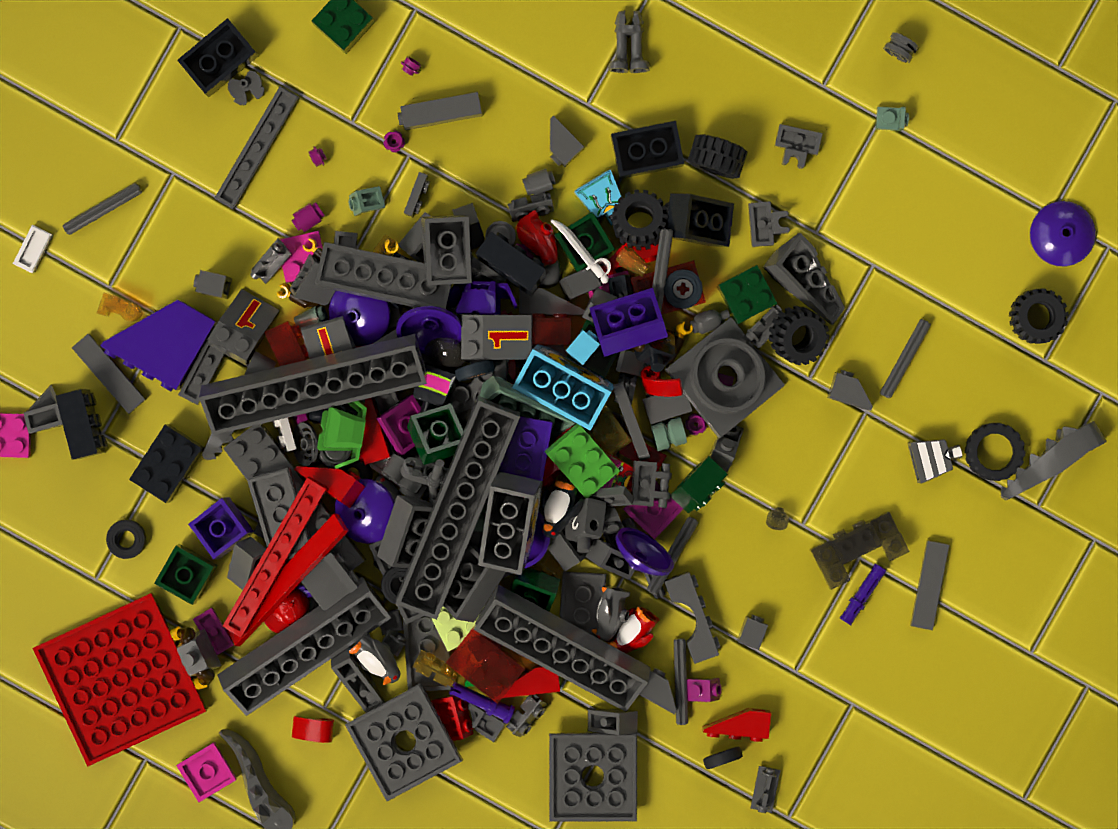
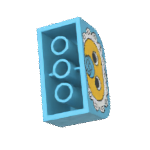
(563, 386)

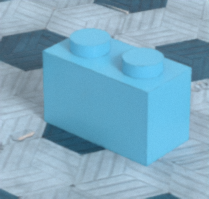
(583, 346)

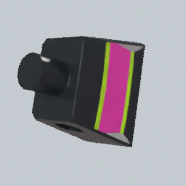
(439, 387)

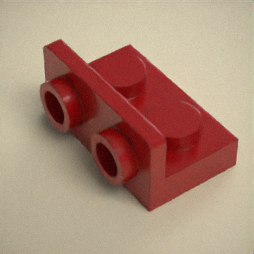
(454, 716)

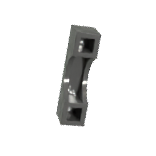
(701, 643)

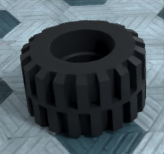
(717, 156)
(639, 203)
(1056, 312)
(813, 341)

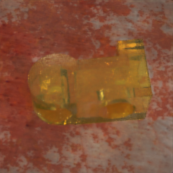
(127, 309)

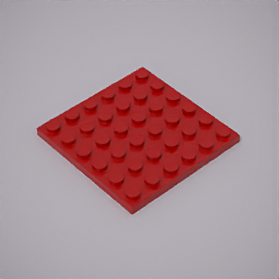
(119, 679)

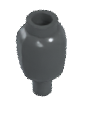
(708, 320)

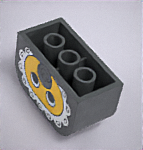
(510, 522)

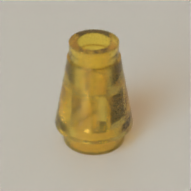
(632, 261)

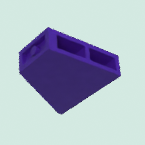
(163, 343)

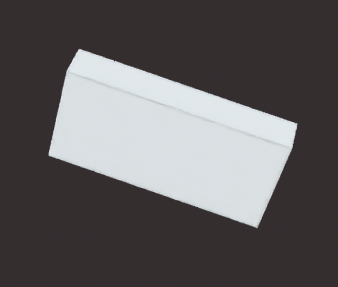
(32, 249)

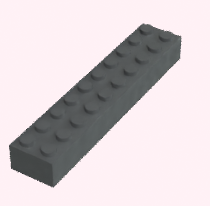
(313, 384)
(457, 507)

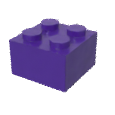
(221, 527)

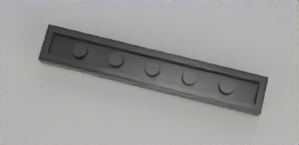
(256, 147)

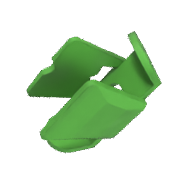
(343, 431)

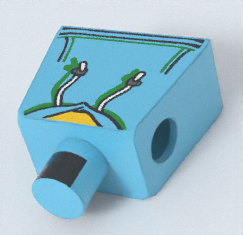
(600, 195)

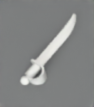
(585, 255)

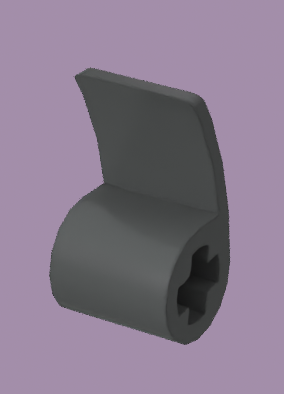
(393, 473)

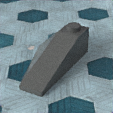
(800, 273)

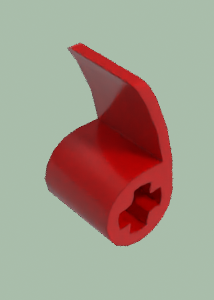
(656, 386)
(313, 729)

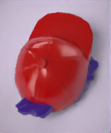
(290, 610)

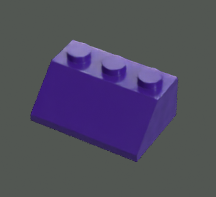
(628, 322)

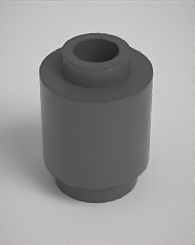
(539, 182)

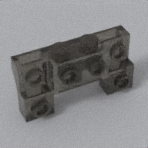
(856, 542)

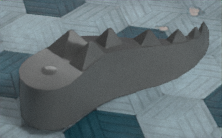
(258, 363)
(1059, 455)
(266, 803)

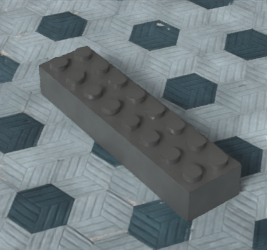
(259, 453)
(302, 648)
(562, 648)

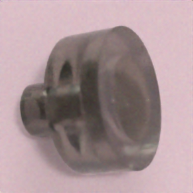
(777, 519)

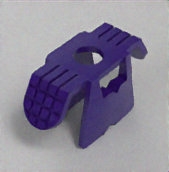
(480, 301)

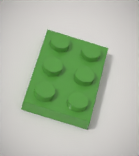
(582, 460)

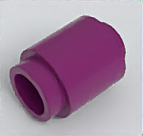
(307, 217)

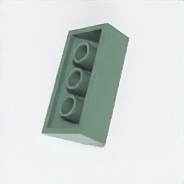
(501, 392)

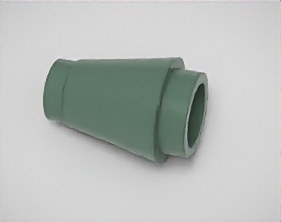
(311, 316)

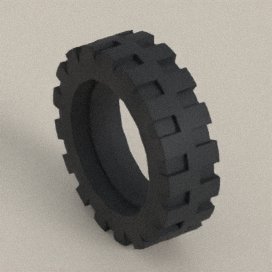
(1017, 449)

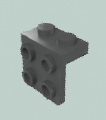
(330, 580)

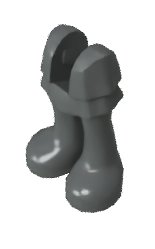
(637, 63)

